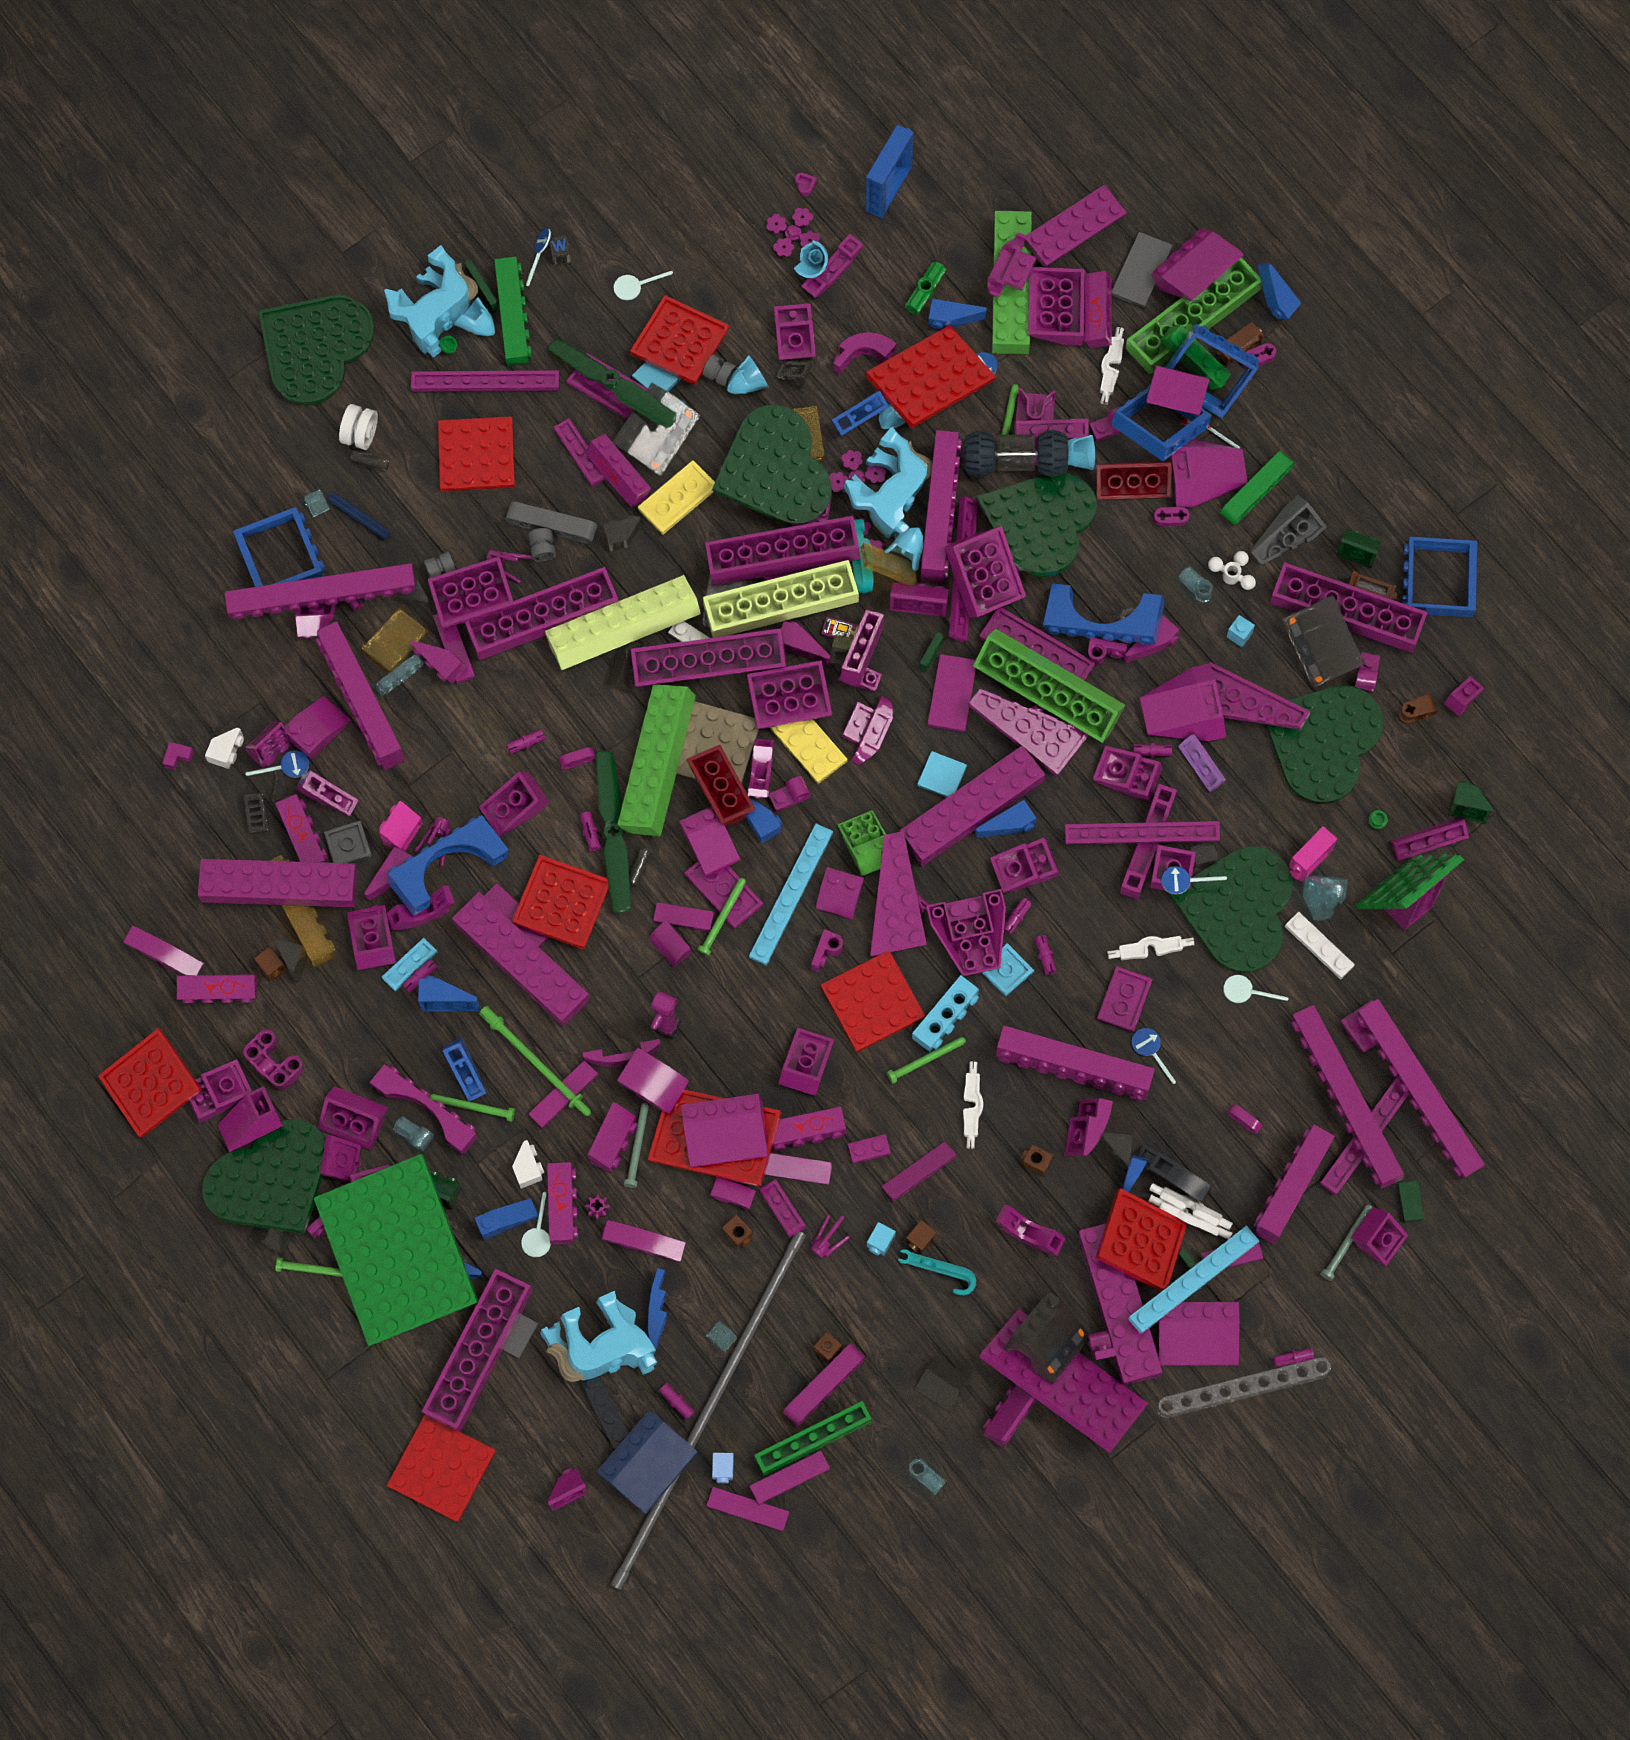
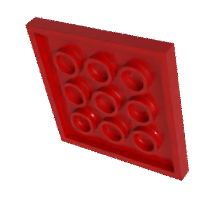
(679, 340)
(476, 454)
(561, 902)
(872, 1001)
(150, 1083)
(1141, 1240)
(441, 1468)

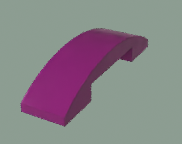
(835, 266)
(596, 1057)

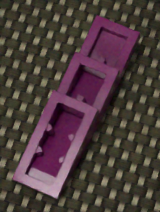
(162, 952)
(643, 1241)

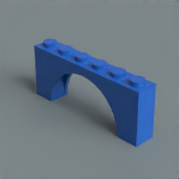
(1139, 626)
(474, 838)

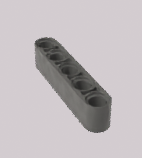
(560, 524)

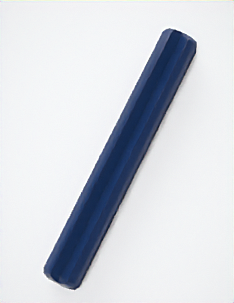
(359, 516)

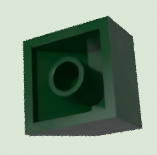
(1359, 548)
(1469, 803)
(447, 1189)

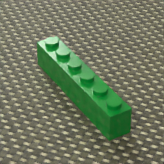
(512, 311)
(813, 1438)

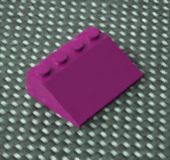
(1195, 265)
(1056, 305)
(985, 571)
(471, 592)
(789, 695)
(725, 1130)
(1200, 1335)

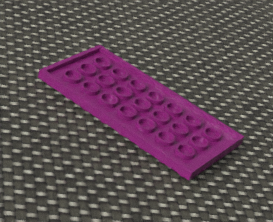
(1080, 1395)

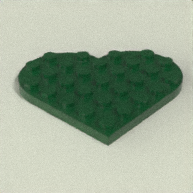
(312, 343)
(773, 468)
(1041, 520)
(1324, 755)
(1240, 914)
(271, 1182)

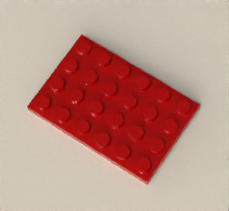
(930, 376)
(671, 1147)

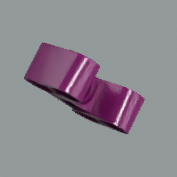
(267, 1067)

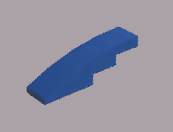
(656, 1317)

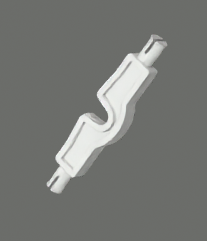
(1110, 374)
(1161, 946)
(972, 1114)
(1199, 1210)
(1187, 1217)

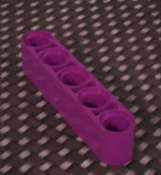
(824, 1384)

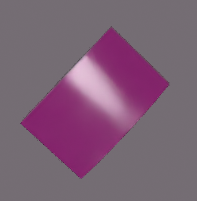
(794, 331)
(1177, 390)
(1128, 773)
(1025, 865)
(653, 1081)
(220, 1091)
(1087, 1127)

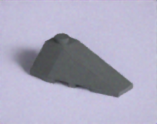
(1290, 528)

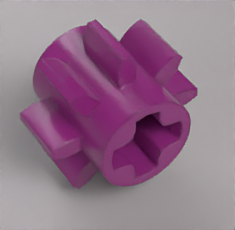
(593, 1203)

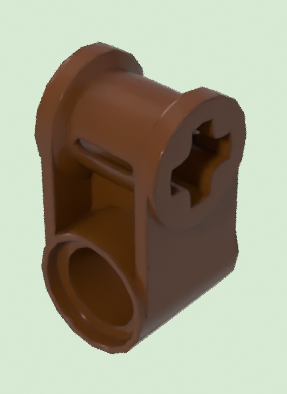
(1420, 708)

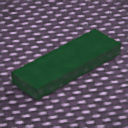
(482, 287)

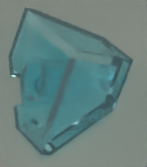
(1323, 895)

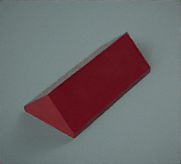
(1133, 480)
(721, 785)

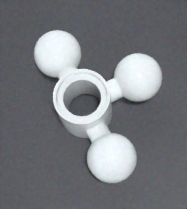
(1240, 559)

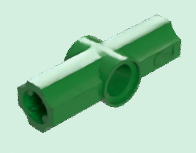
(921, 296)

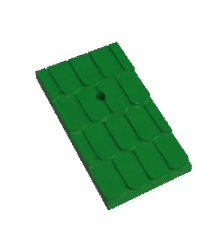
(1411, 888)

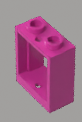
(1312, 854)

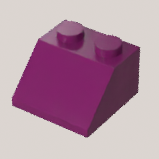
(1169, 857)
(839, 893)
(1379, 1235)

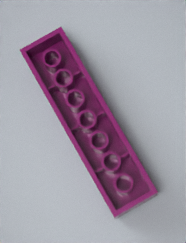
(941, 507)
(782, 550)
(1362, 610)
(540, 612)
(708, 658)
(359, 696)
(972, 805)
(277, 883)
(521, 959)
(1074, 1063)
(1117, 1301)
(477, 1350)

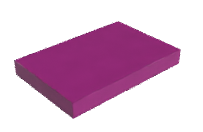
(1124, 999)

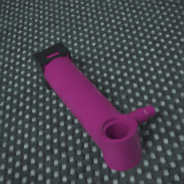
(665, 1019)

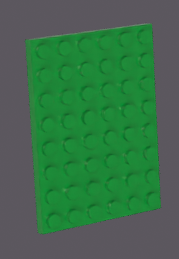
(396, 1250)

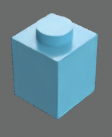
(1240, 631)
(880, 1239)

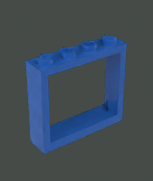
(889, 171)
(1210, 402)
(1148, 441)
(271, 522)
(1449, 545)

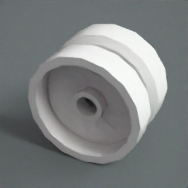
(358, 426)

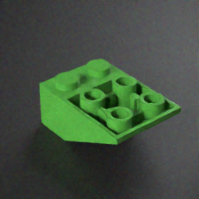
(864, 841)

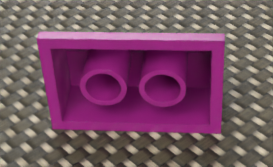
(919, 599)
(352, 1117)
(612, 1138)
(1009, 1416)

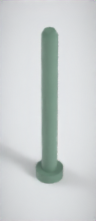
(630, 1181)
(1328, 1273)

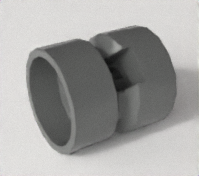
(718, 370)
(541, 544)
(439, 566)

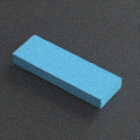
(408, 963)

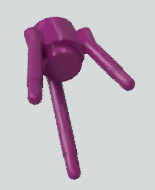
(508, 556)
(437, 828)
(821, 1246)

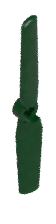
(626, 391)
(615, 849)

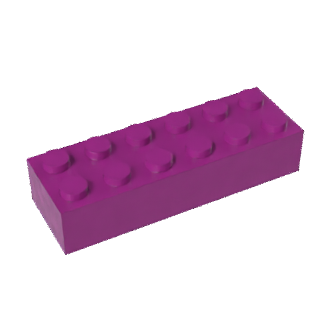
(1291, 1188)

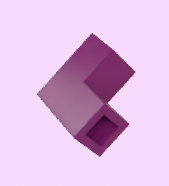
(175, 753)

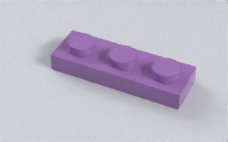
(1202, 763)

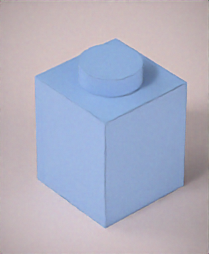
(723, 1467)

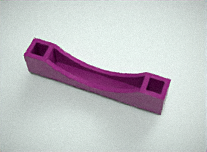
(1145, 852)
(392, 1085)

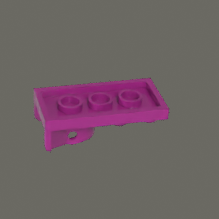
(1035, 407)

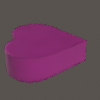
(805, 183)

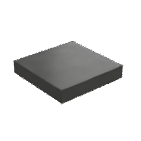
(348, 843)
(520, 1336)

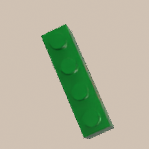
(1196, 357)

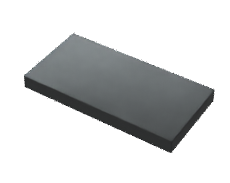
(1135, 278)

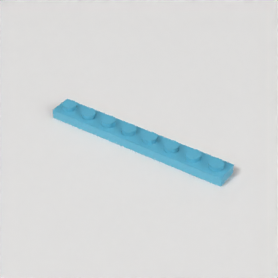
(791, 894)
(1193, 1280)

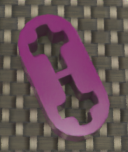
(1259, 351)
(1170, 515)
(577, 758)
(1244, 1119)

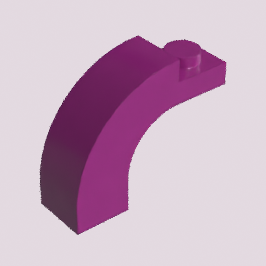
(864, 344)
(761, 768)
(402, 918)
(1028, 1232)

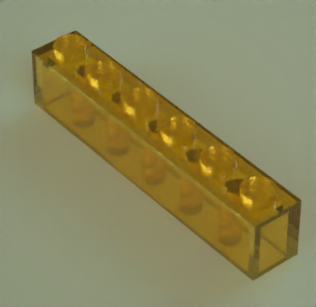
(309, 932)

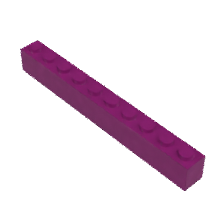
(320, 590)
(1420, 1089)
(1347, 1097)

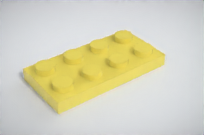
(677, 497)
(811, 748)

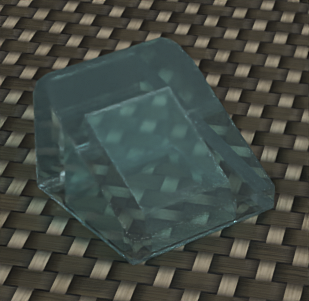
(316, 503)
(721, 1336)

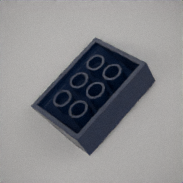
(647, 1462)

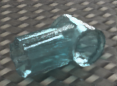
(1195, 583)
(418, 1136)
(928, 1477)

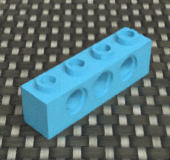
(961, 988)

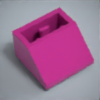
(400, 827)

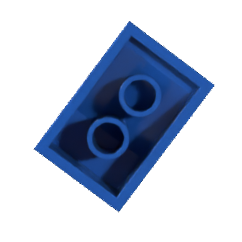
(443, 997)

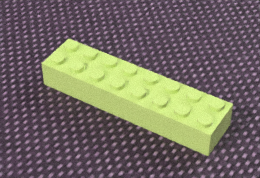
(781, 599)
(622, 622)

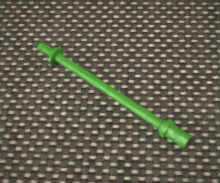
(497, 1023)

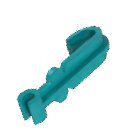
(862, 575)
(943, 1268)

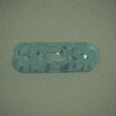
(399, 675)

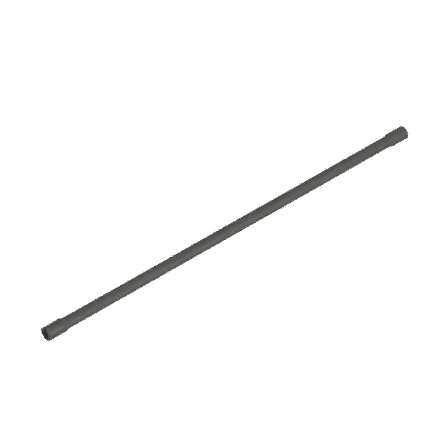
(793, 1247)

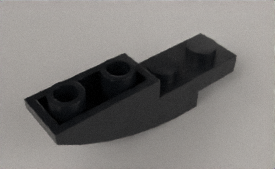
(1175, 1174)

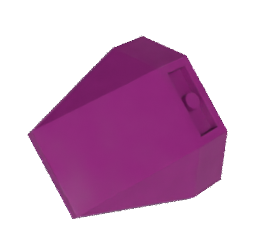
(1206, 472)
(1185, 707)
(971, 931)

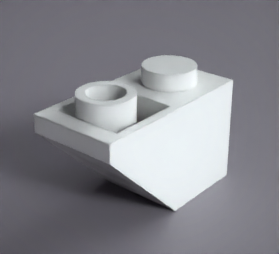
(224, 747)
(525, 1166)

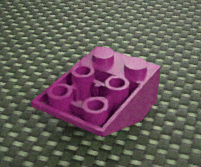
(268, 744)
(249, 1119)

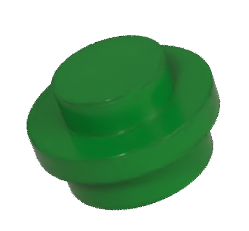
(448, 344)
(1378, 819)

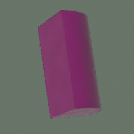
(670, 944)

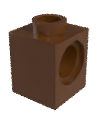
(270, 964)
(1039, 1168)
(734, 1224)
(920, 1237)
(827, 1347)

